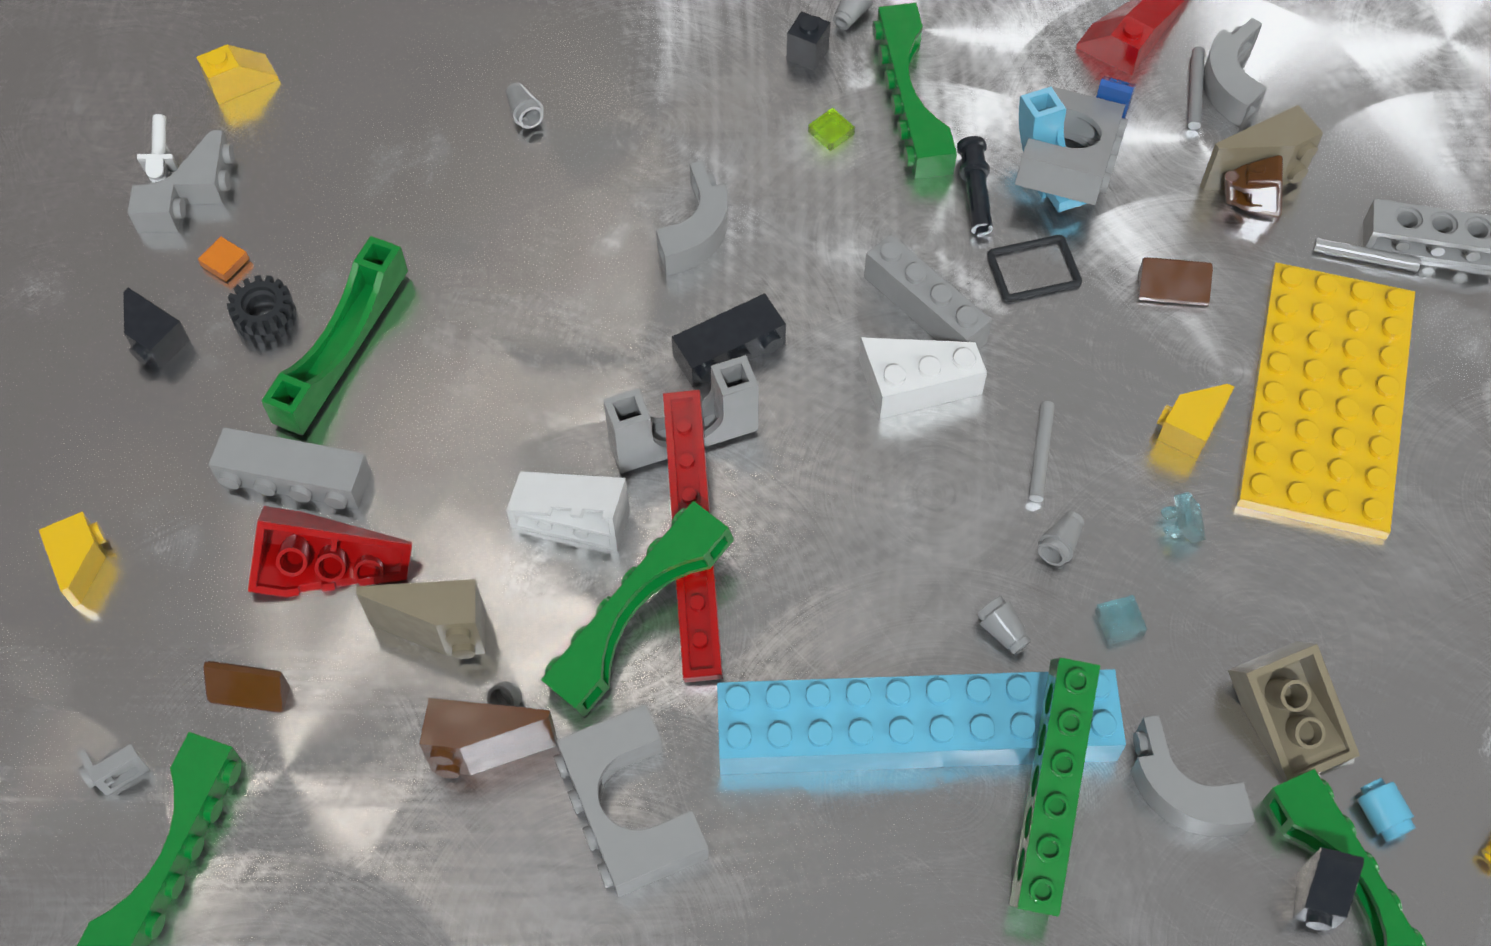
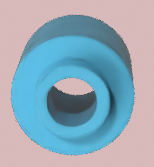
(1386, 809)

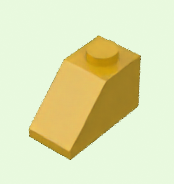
(235, 71)
(1193, 418)
(74, 554)

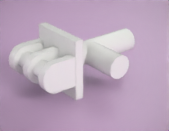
(160, 161)

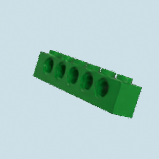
(1054, 786)

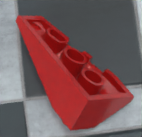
(1129, 32)
(312, 553)

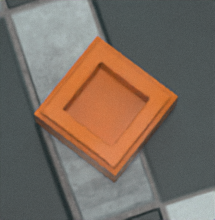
(223, 258)

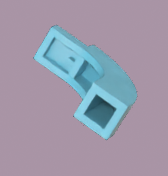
(1043, 119)

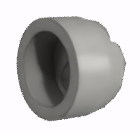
(505, 693)

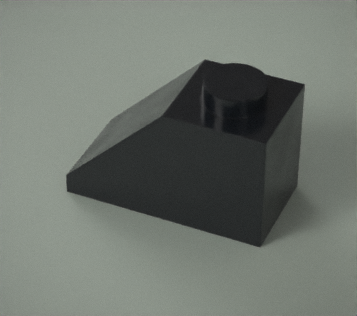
(151, 331)
(1326, 888)

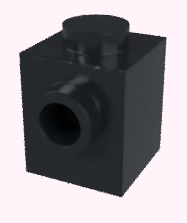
(808, 40)

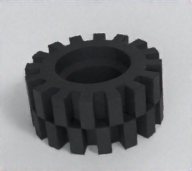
(269, 323)

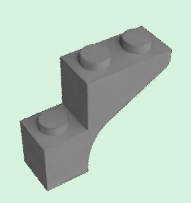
(197, 181)

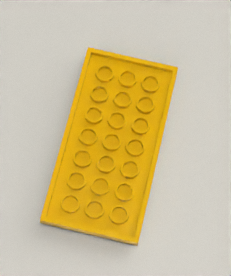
(1328, 401)

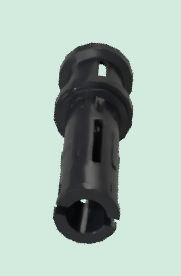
(974, 173)

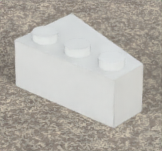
(919, 373)
(571, 507)

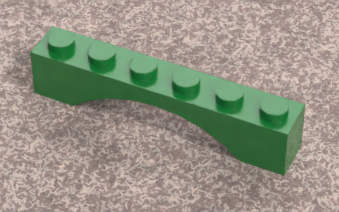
(927, 139)
(305, 385)
(687, 547)
(200, 781)
(1309, 816)

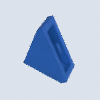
(1116, 91)

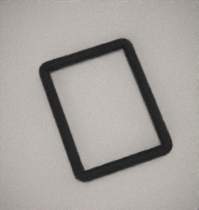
(1038, 291)

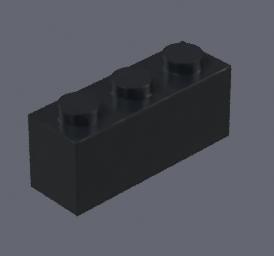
(740, 331)

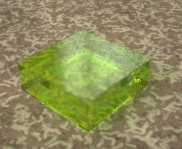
(831, 129)

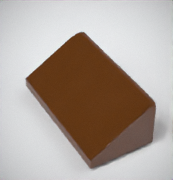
(1175, 281)
(245, 686)

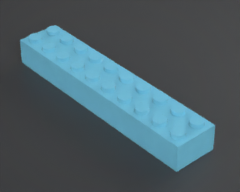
(898, 722)

